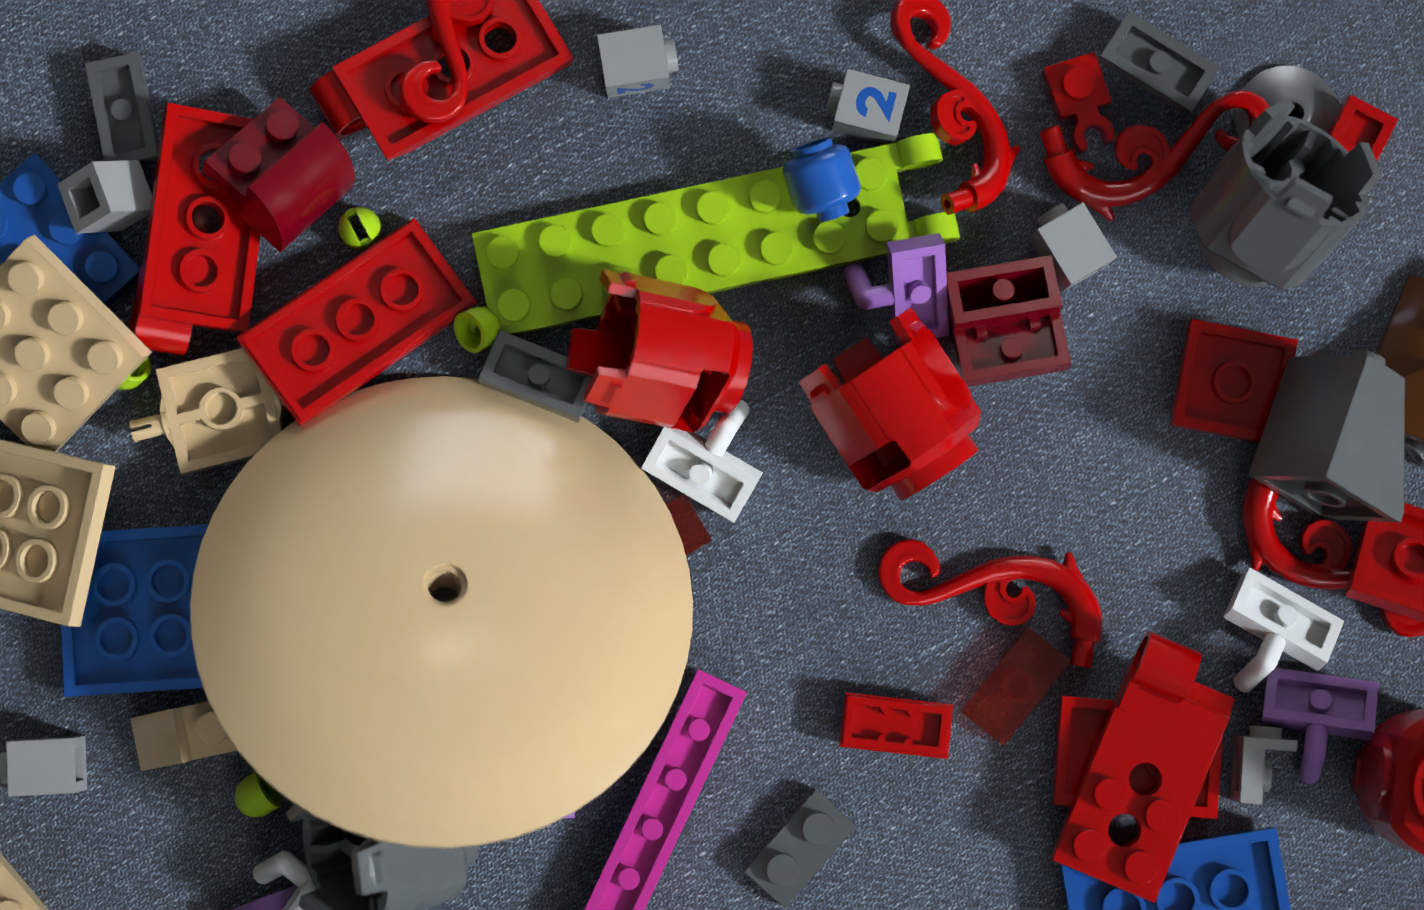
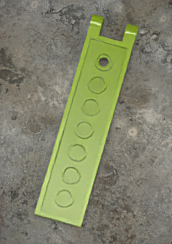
(697, 237)

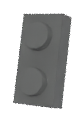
(1158, 63)
(123, 108)
(534, 376)
(800, 848)

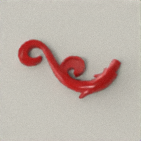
(442, 16)
(945, 113)
(1164, 164)
(1264, 547)
(1066, 579)

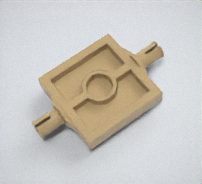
(213, 411)

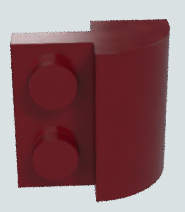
(282, 172)
(1007, 321)

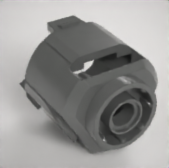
(1281, 200)
(375, 874)

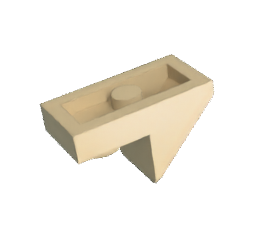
(179, 736)

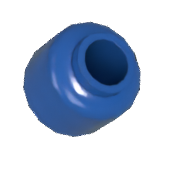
(821, 179)

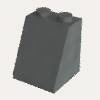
(1337, 437)

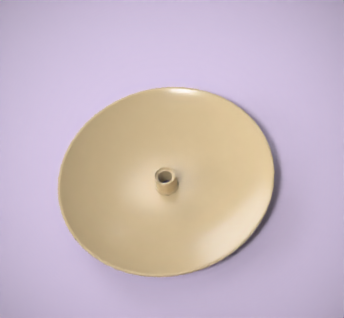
(421, 710)

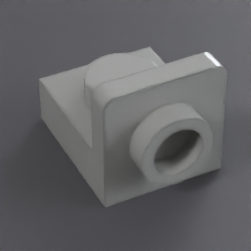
(1249, 769)

